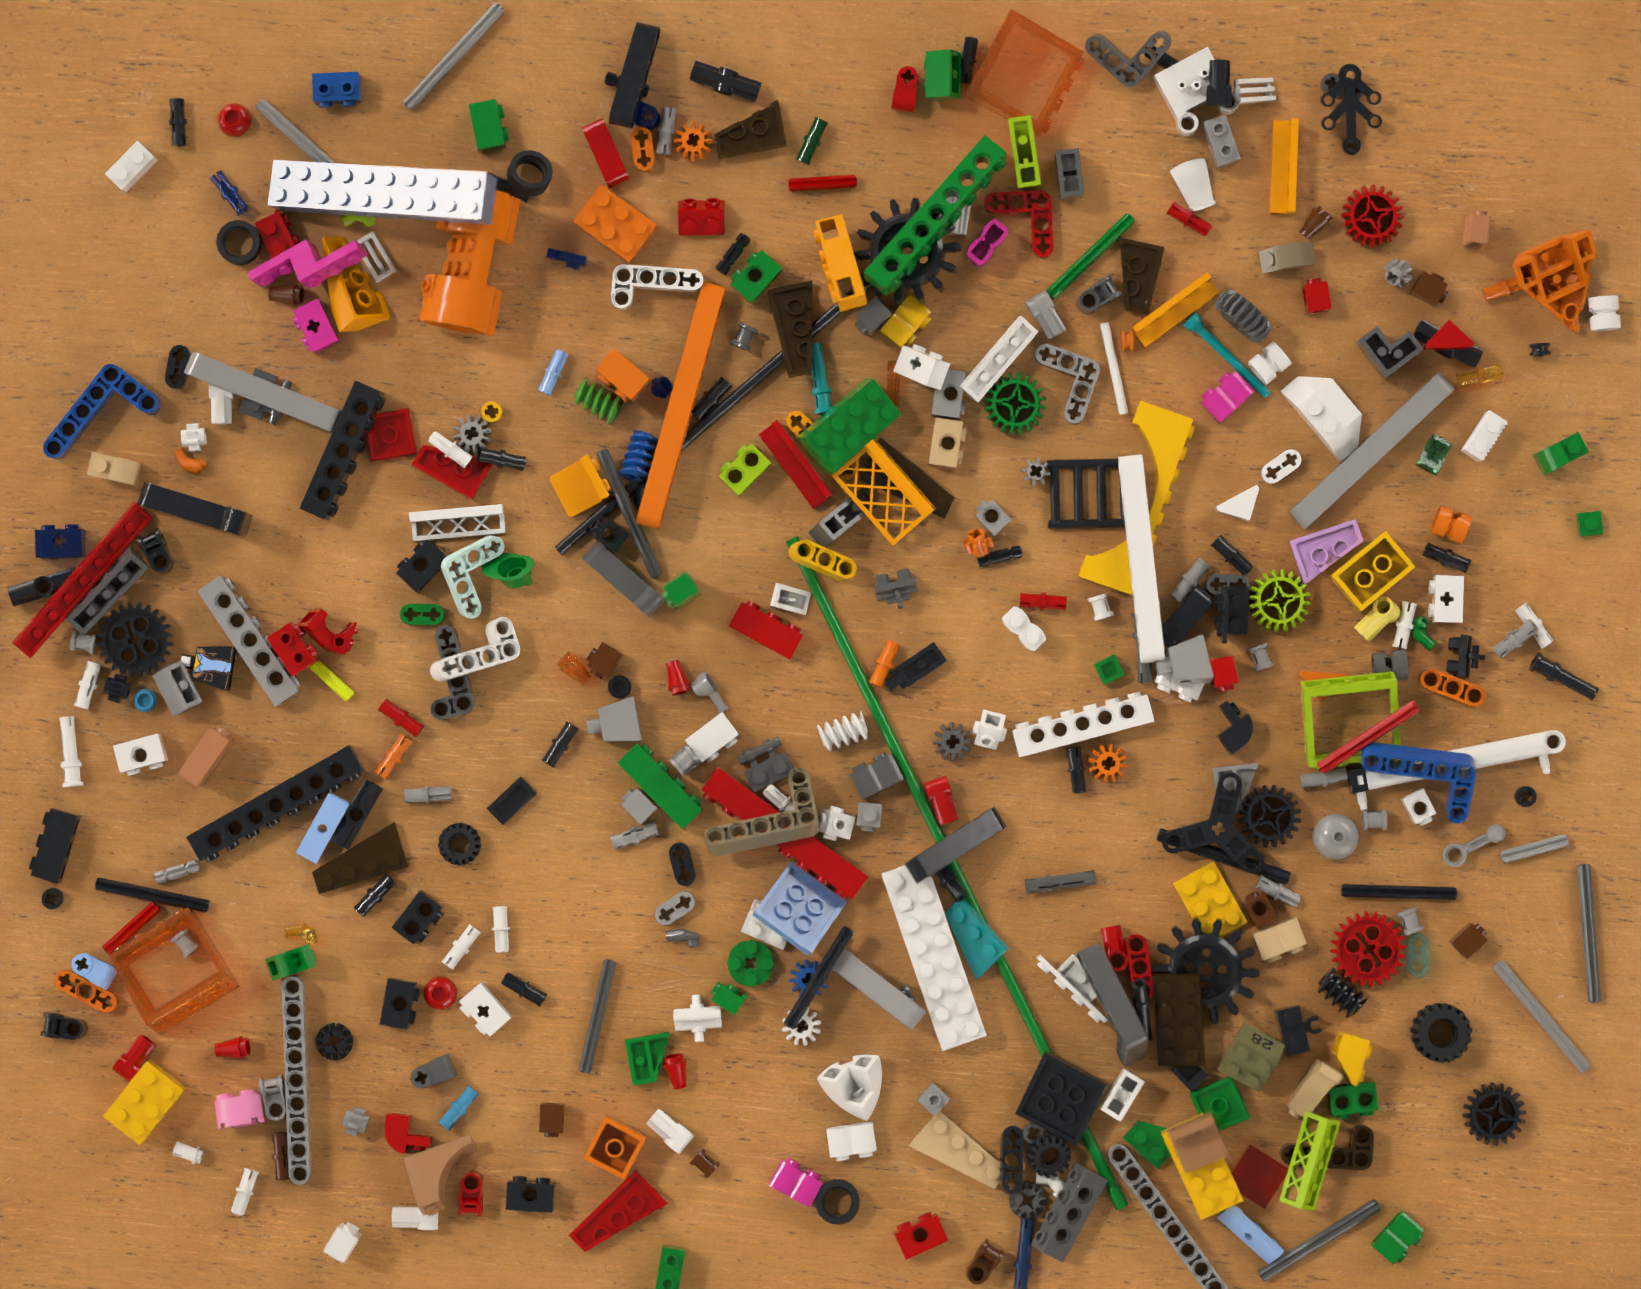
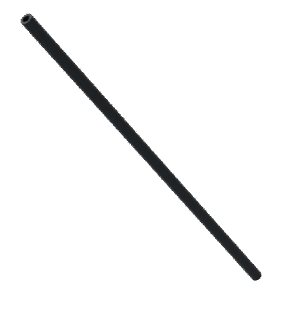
(706, 422)

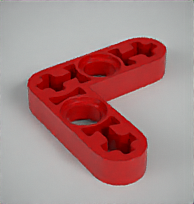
(1035, 212)

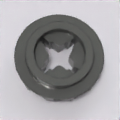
(1024, 1211)

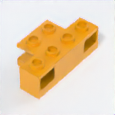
(839, 262)

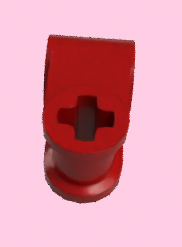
(905, 93)
(471, 1198)

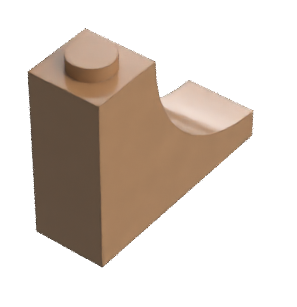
(430, 1171)

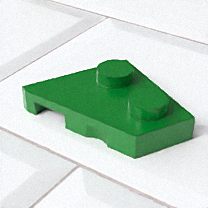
(646, 1056)
(1148, 1142)

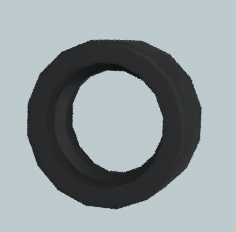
(525, 188)
(221, 239)
(834, 1219)

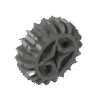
(1243, 316)

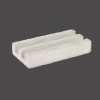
(1252, 81)
(385, 274)

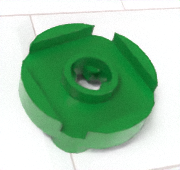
(750, 976)

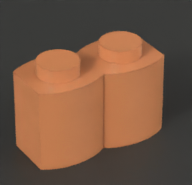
(1476, 230)

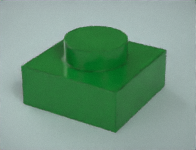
(1589, 523)
(1108, 669)

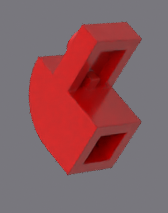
(398, 1137)

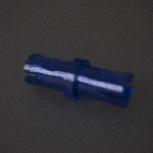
(229, 193)

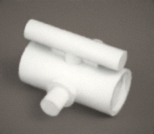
(697, 1018)

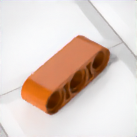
(1463, 687)

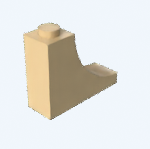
(1312, 1088)

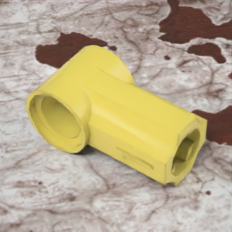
(1376, 620)

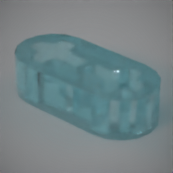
(1412, 955)

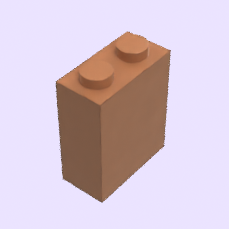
(206, 755)

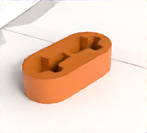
(637, 149)

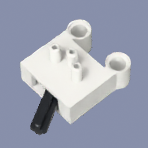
(1185, 86)

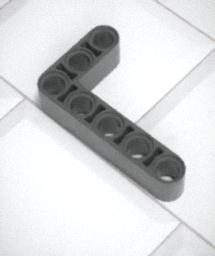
(1131, 1037)

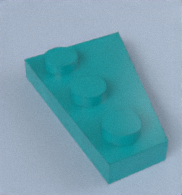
(976, 938)

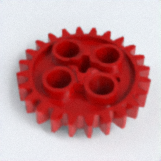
(1385, 937)

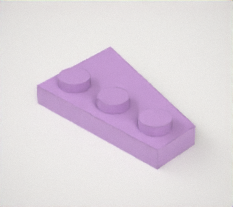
(1323, 548)

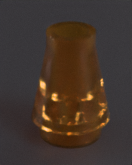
(573, 667)

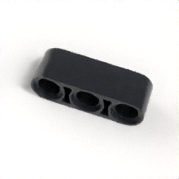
(1186, 616)

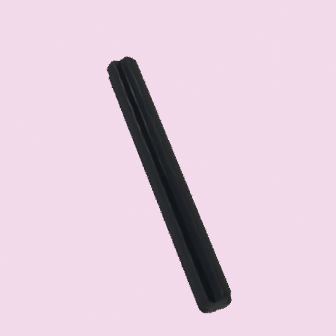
(1404, 892)
(152, 894)
(818, 977)

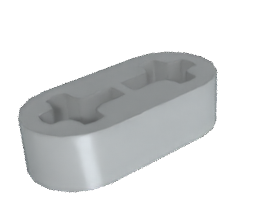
(678, 912)

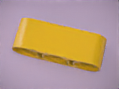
(833, 559)

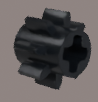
(117, 688)

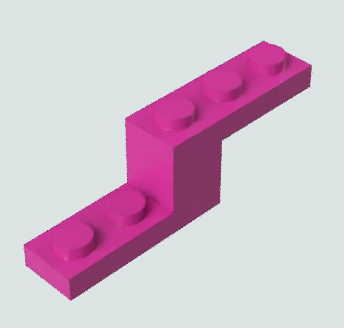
(308, 264)

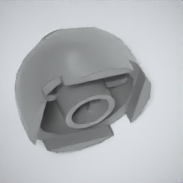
(1335, 836)

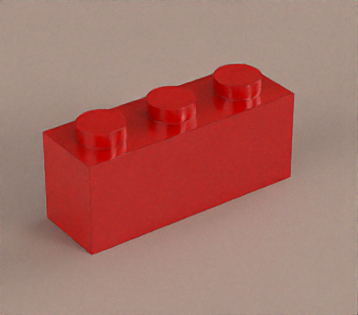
(766, 629)

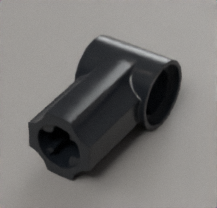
(1219, 88)

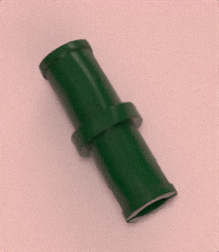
(812, 140)

